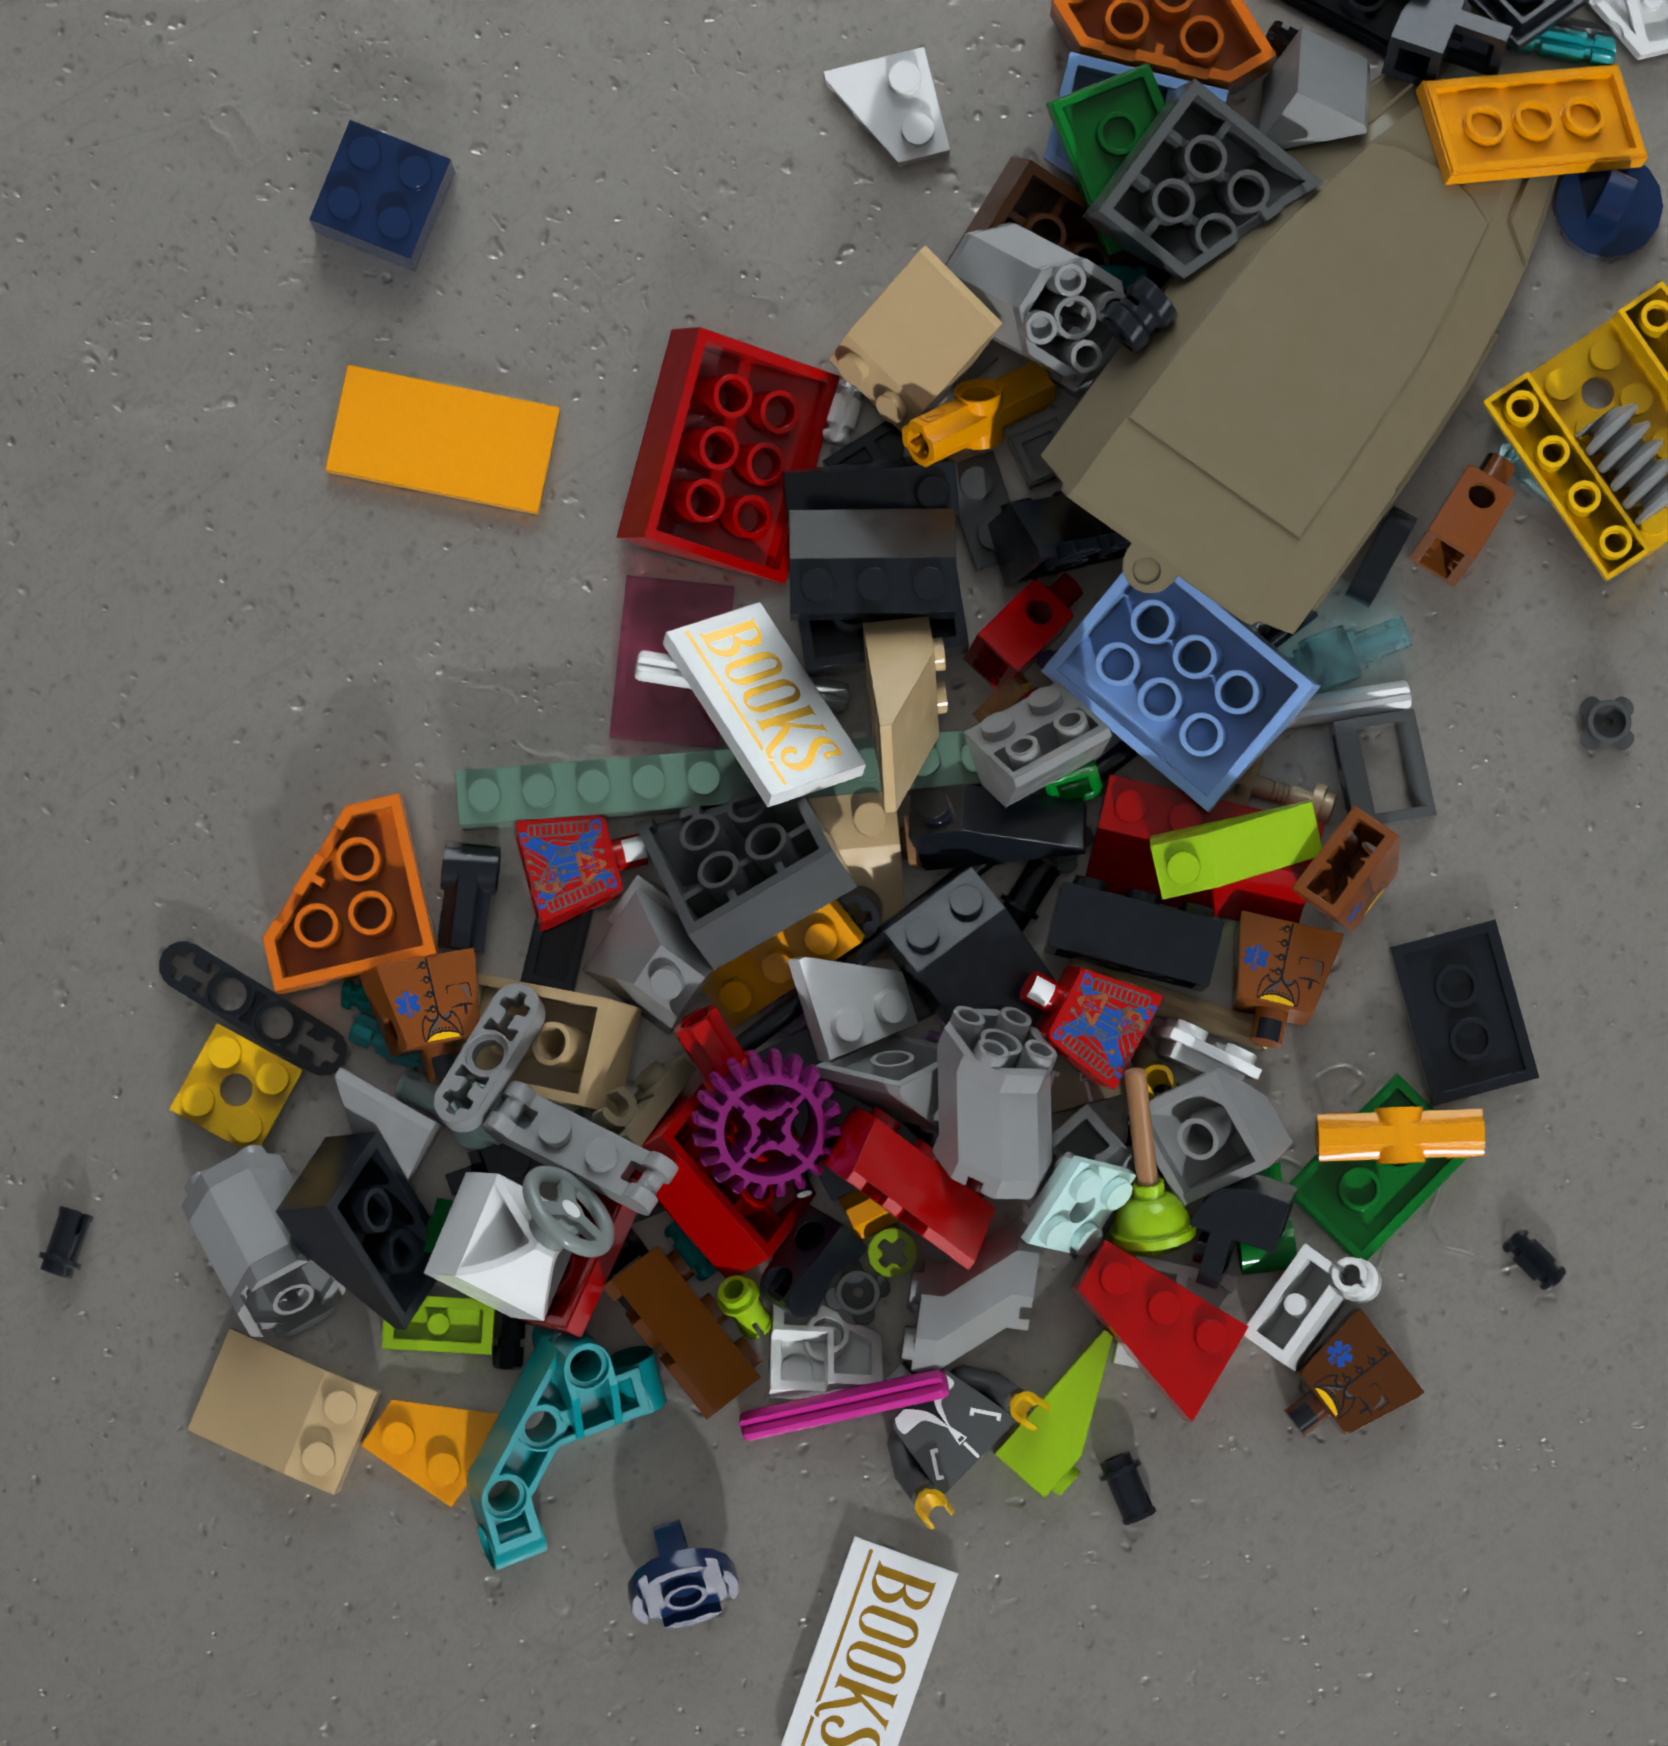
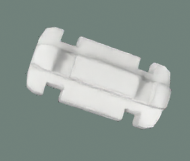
(843, 414)

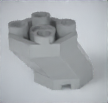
(1040, 296)
(995, 1101)
(251, 1248)
(969, 1306)

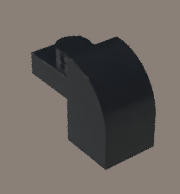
(1442, 32)
(1245, 1212)

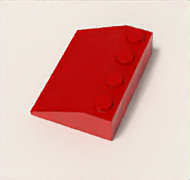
(716, 453)

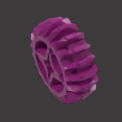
(755, 1140)

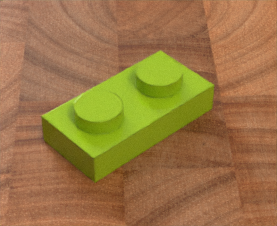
(445, 1326)

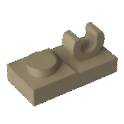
(641, 1112)

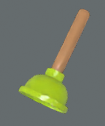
(1152, 1215)

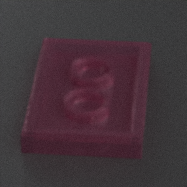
(655, 710)

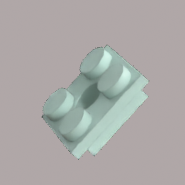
(1077, 1205)

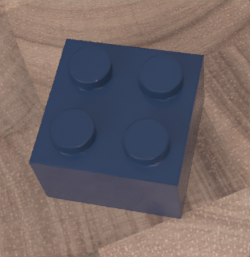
(382, 195)

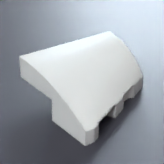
(820, 1354)

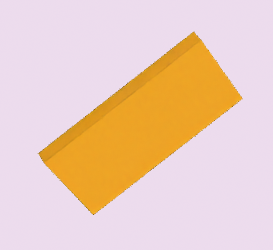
(1531, 124)
(443, 439)

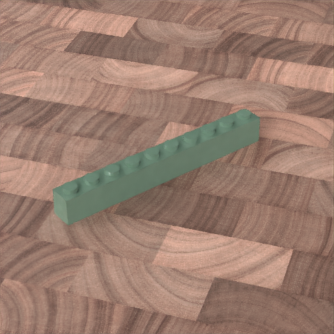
(661, 784)

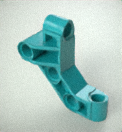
(580, 1395)

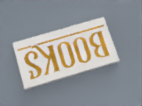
(764, 704)
(871, 1649)

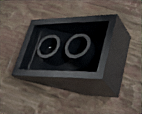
(964, 950)
(362, 1225)

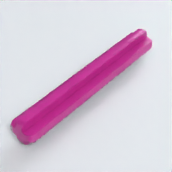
(844, 1404)

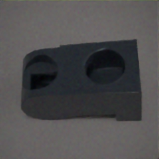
(809, 1262)

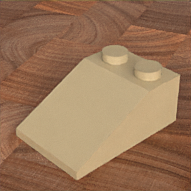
(915, 340)
(903, 699)
(869, 847)
(577, 1052)
(284, 1411)

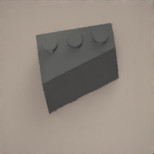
(1196, 184)
(745, 870)

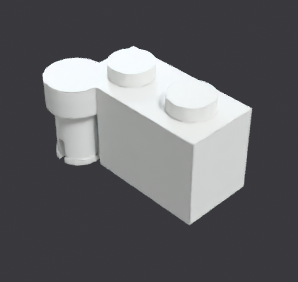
(1307, 1303)

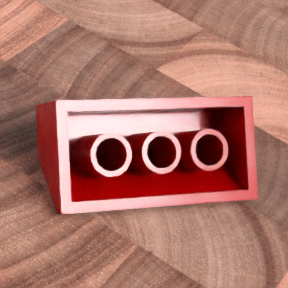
(1124, 857)

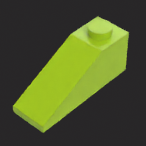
(1234, 848)
(1049, 1453)

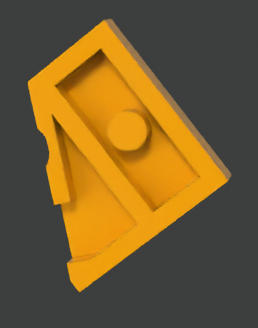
(430, 1444)

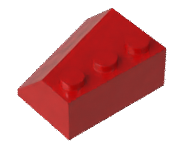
(910, 1184)
(726, 1226)

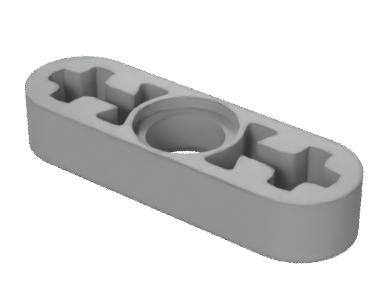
(484, 1035)

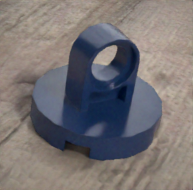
(1608, 211)
(681, 1583)

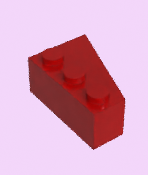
(1160, 1324)

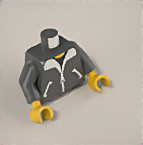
(945, 1437)

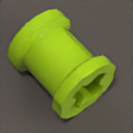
(908, 1252)

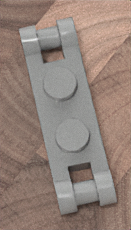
(581, 1148)

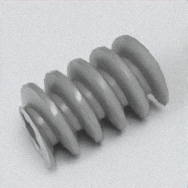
(1631, 458)

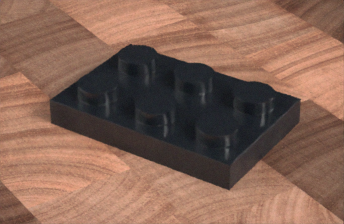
(1463, 1013)

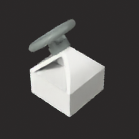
(514, 1244)

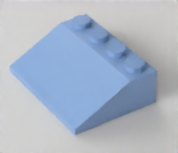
(1182, 683)

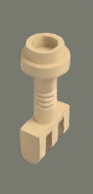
(1259, 786)

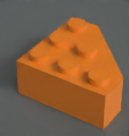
(1178, 38)
(353, 903)

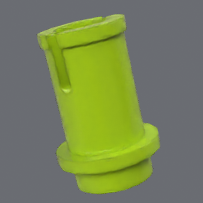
(740, 1300)

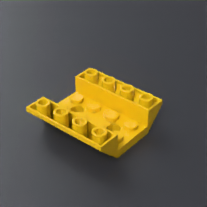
(1546, 411)

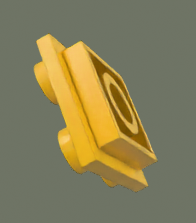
(202, 1091)

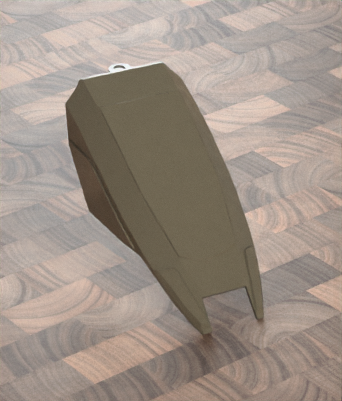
(1303, 372)

